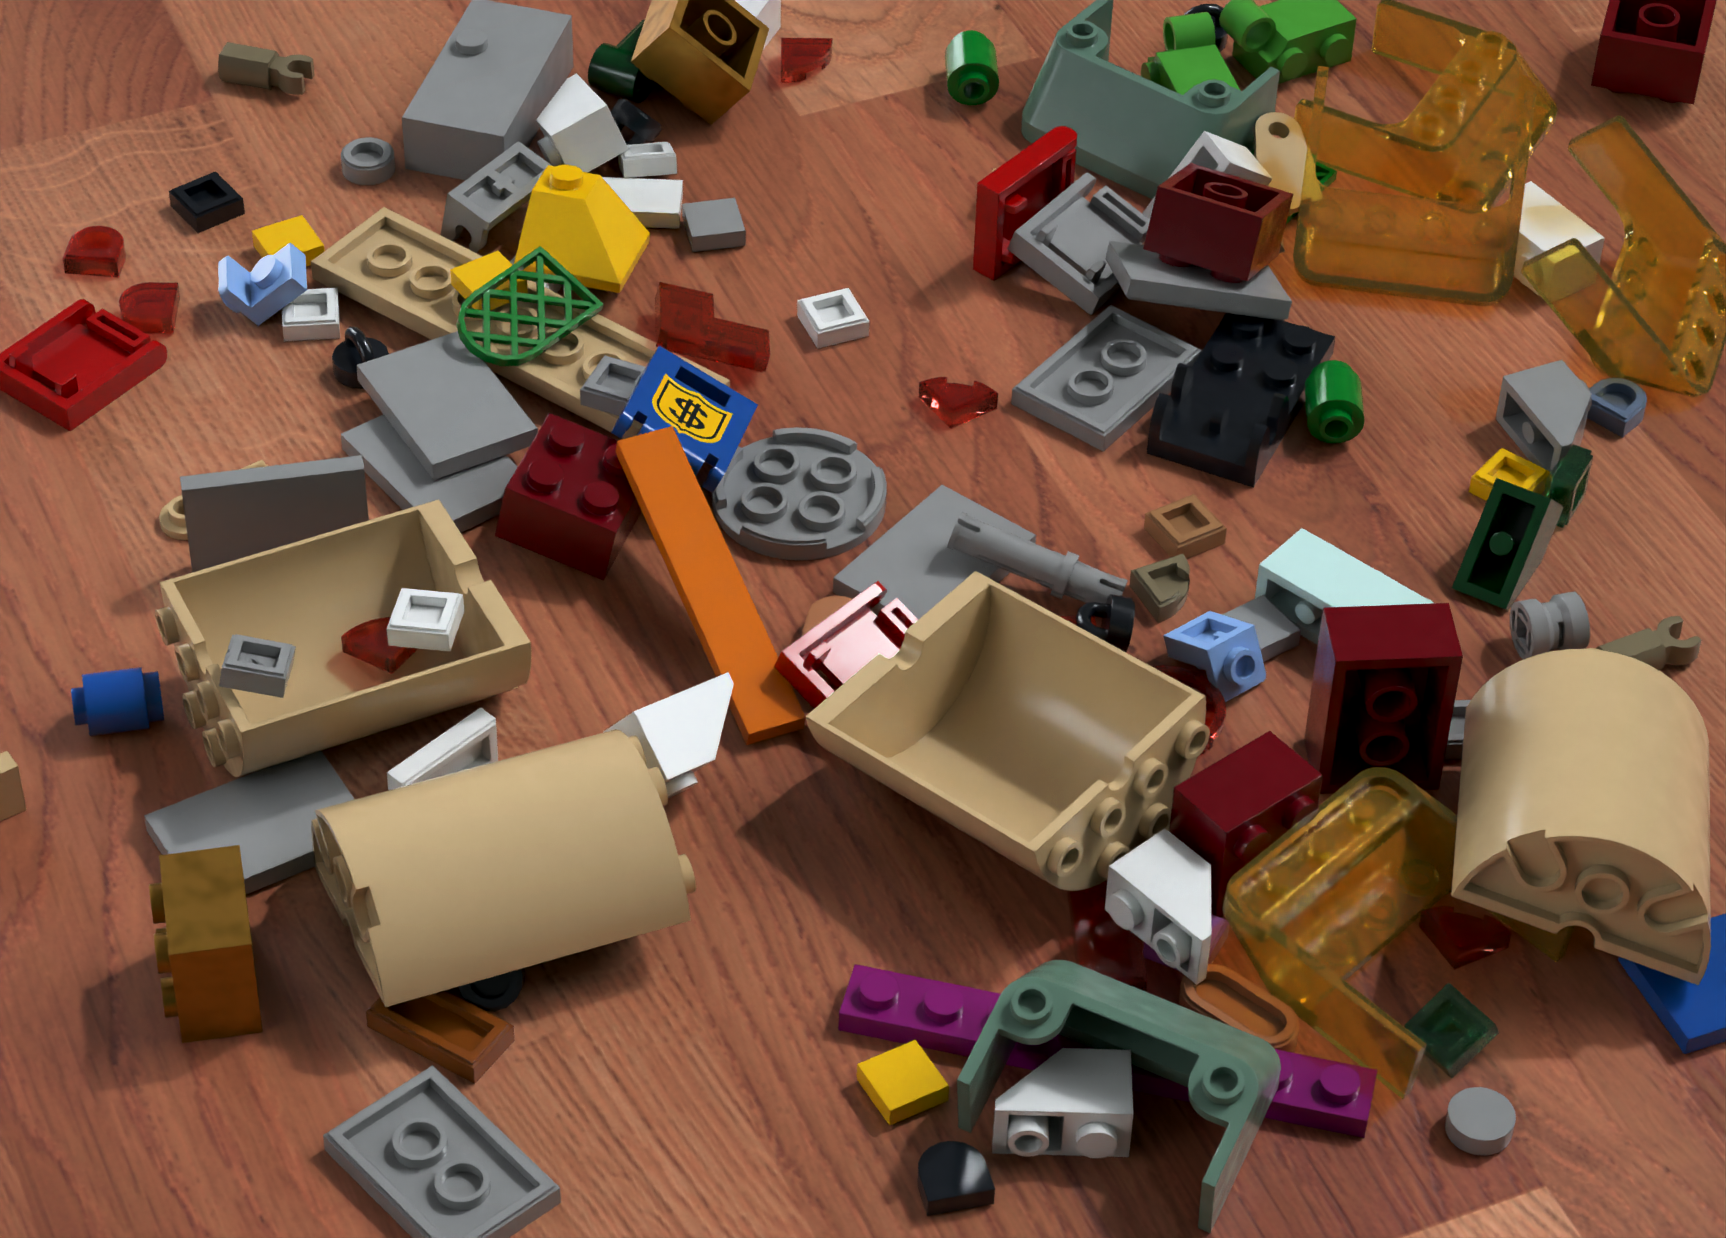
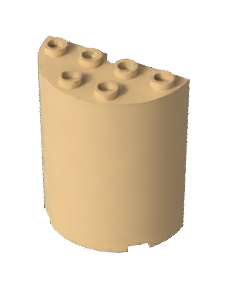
(309, 599)
(1021, 732)
(1590, 806)
(503, 865)

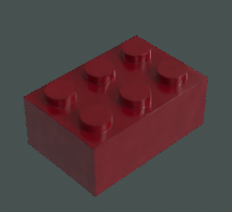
(1383, 692)

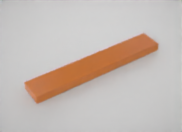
(709, 584)

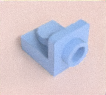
(265, 289)
(1221, 647)

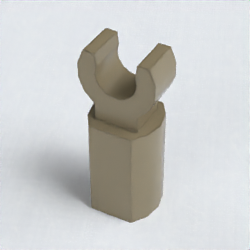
(264, 68)
(1658, 646)

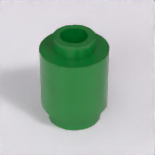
(971, 68)
(1334, 402)

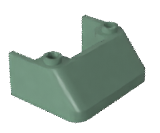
(1126, 122)
(1225, 1069)

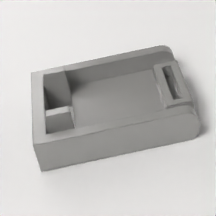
(1071, 241)

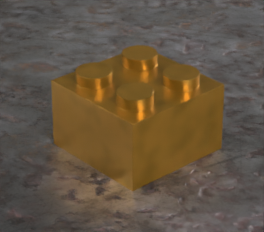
(701, 52)
(205, 944)

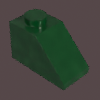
(1507, 544)

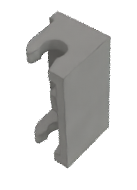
(492, 194)

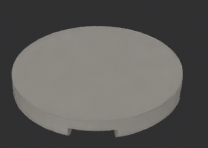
(800, 495)

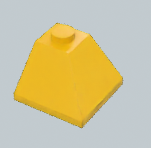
(582, 228)

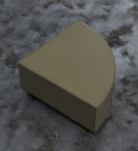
(1162, 586)

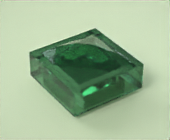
(1569, 481)
(1452, 1029)

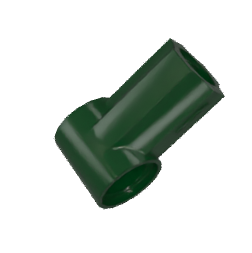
(615, 74)

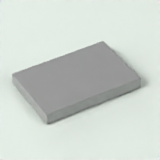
(1151, 280)
(1104, 377)
(446, 405)
(466, 495)
(270, 507)
(915, 558)
(261, 812)
(441, 1164)

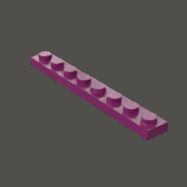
(952, 1017)

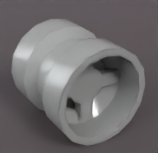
(1549, 625)

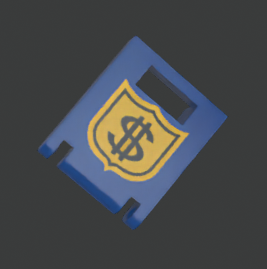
(701, 409)

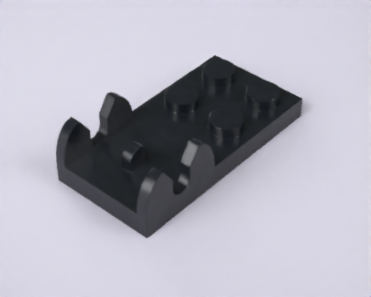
(1237, 397)

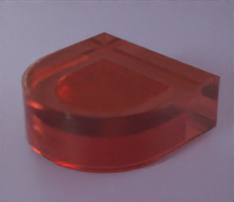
(95, 252)
(151, 307)

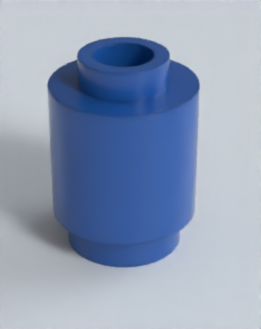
(118, 701)

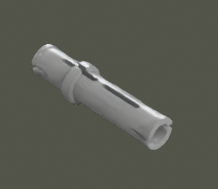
(1028, 560)

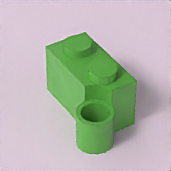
(1289, 35)
(1189, 55)

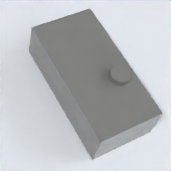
(487, 88)

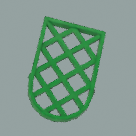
(562, 276)

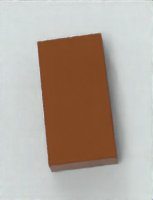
(445, 1031)

